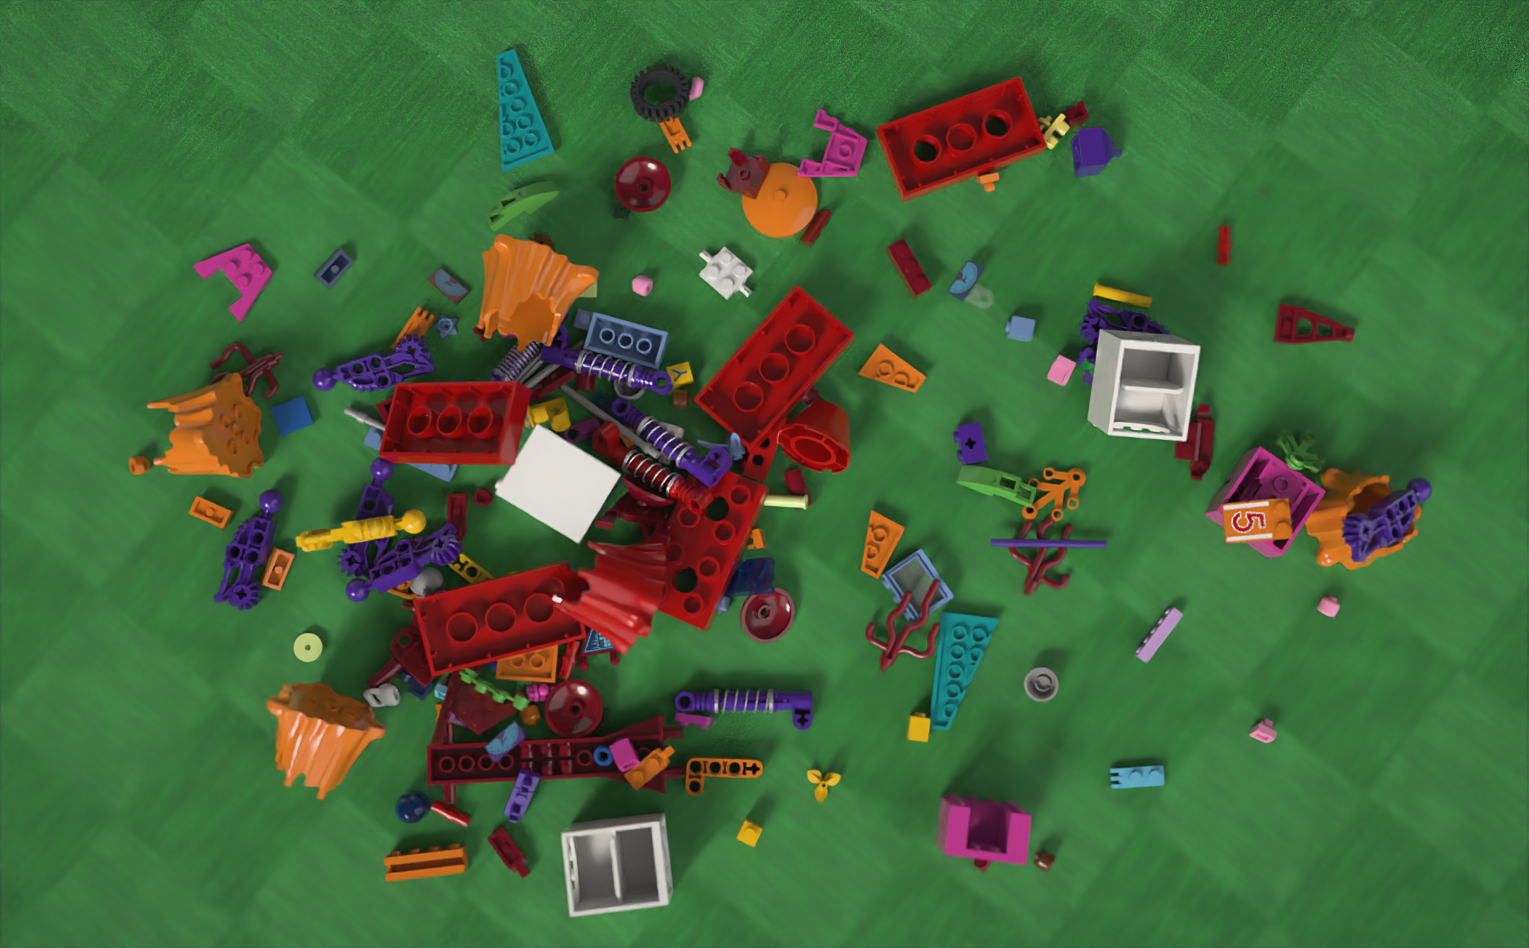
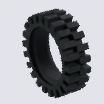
(657, 75)

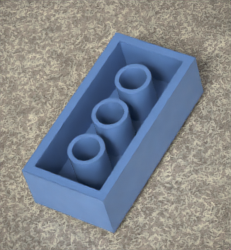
(626, 341)

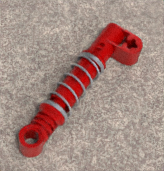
(607, 443)

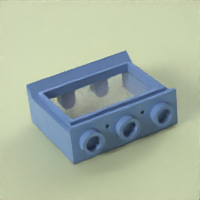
(916, 575)

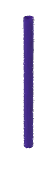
(1048, 543)

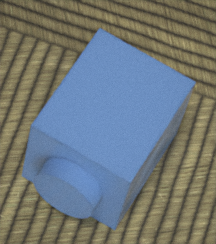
(1020, 328)

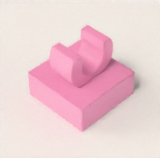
(1263, 731)

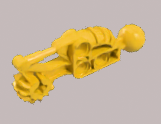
(362, 530)

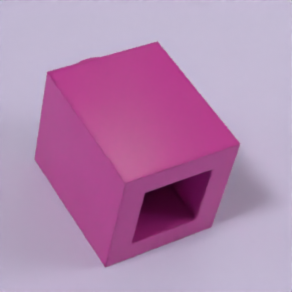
(624, 754)

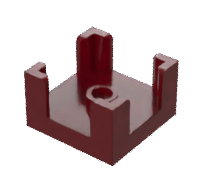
(744, 174)

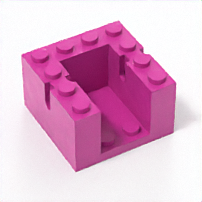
(1276, 482)
(983, 829)

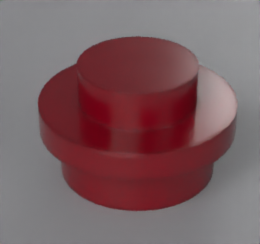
(483, 497)

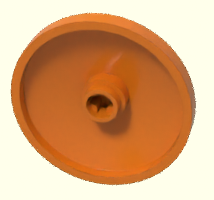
(783, 203)

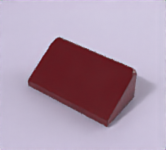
(815, 227)

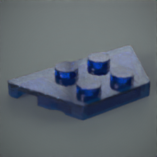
(753, 578)

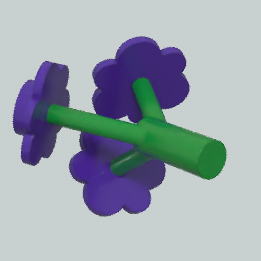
(1087, 361)

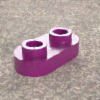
(687, 718)

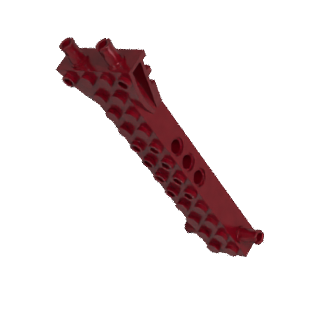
(551, 757)

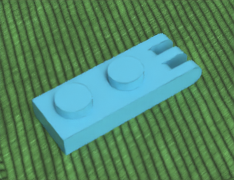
(1138, 776)

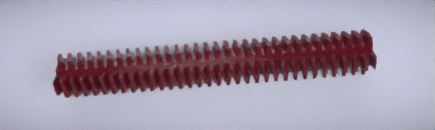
(445, 709)

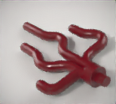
(257, 368)
(1035, 571)
(894, 648)

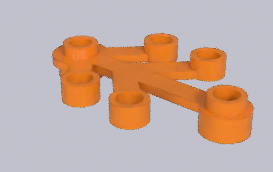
(1056, 491)

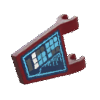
(594, 645)

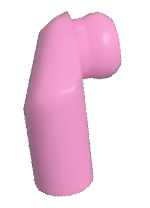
(696, 88)

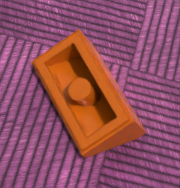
(277, 568)

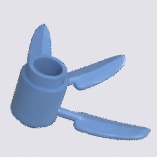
(731, 443)

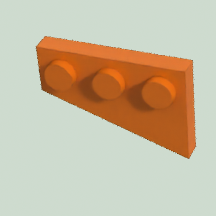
(892, 370)
(880, 543)
(530, 666)

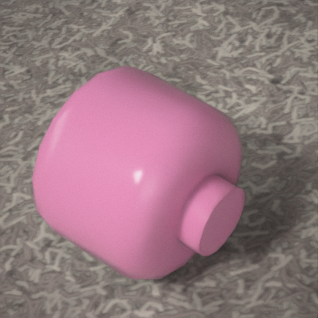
(642, 285)
(1328, 606)

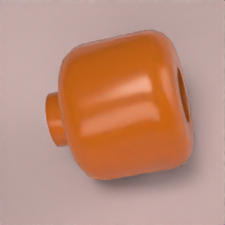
(530, 715)

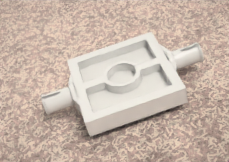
(726, 273)

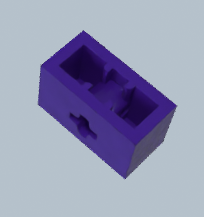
(974, 434)

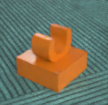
(987, 179)
(758, 539)

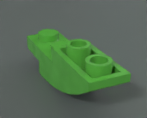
(526, 198)
(996, 482)

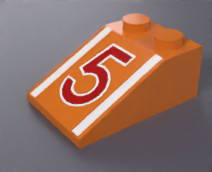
(1257, 521)

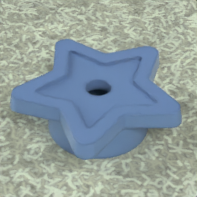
(441, 326)

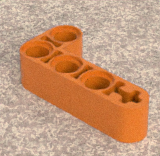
(723, 772)

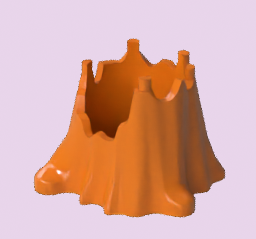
(529, 290)
(214, 431)
(1346, 496)
(320, 733)

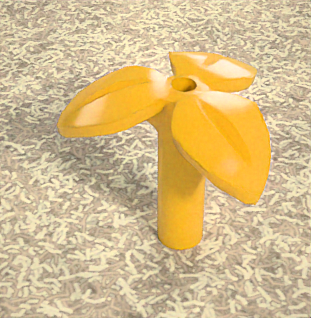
(821, 791)

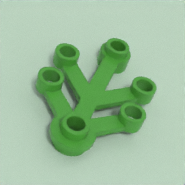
(1296, 458)
(500, 695)

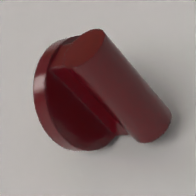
(982, 864)

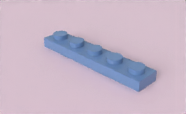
(443, 471)

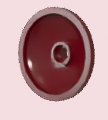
(638, 173)
(645, 493)
(773, 621)
(560, 707)

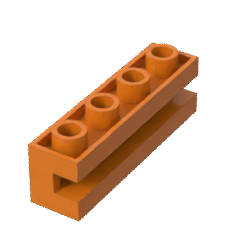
(426, 863)

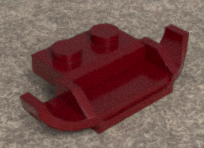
(1198, 443)

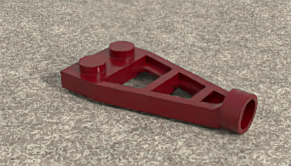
(1286, 327)

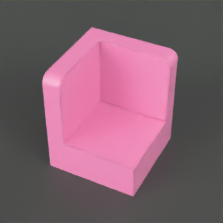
(1061, 370)

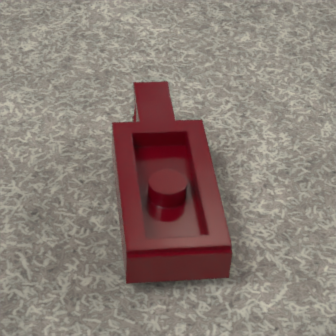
(551, 382)
(458, 513)
(509, 852)

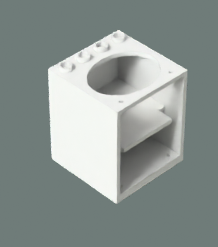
(1143, 384)
(558, 483)
(617, 864)

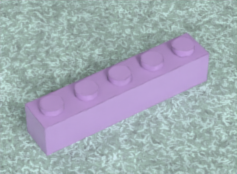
(1158, 634)

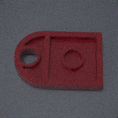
(412, 656)

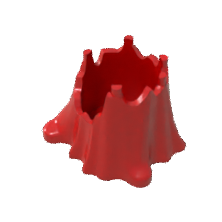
(618, 593)

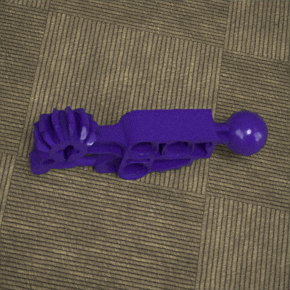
(1126, 317)
(370, 378)
(384, 506)
(1386, 519)
(247, 541)
(407, 562)

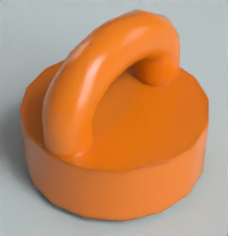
(137, 466)

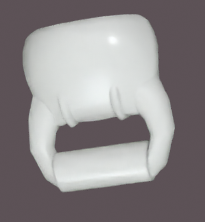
(386, 693)

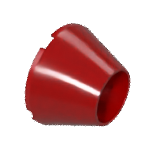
(818, 438)

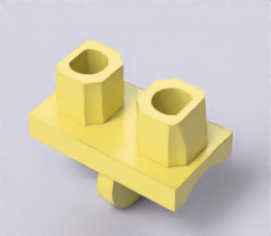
(1058, 125)

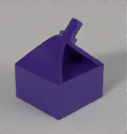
(1092, 151)

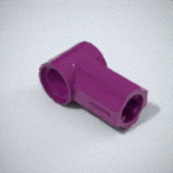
(585, 429)

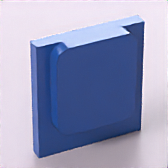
(292, 415)

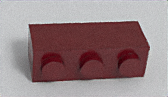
(908, 269)

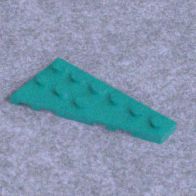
(520, 122)
(959, 652)

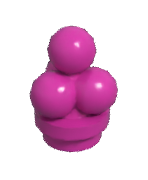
(539, 691)

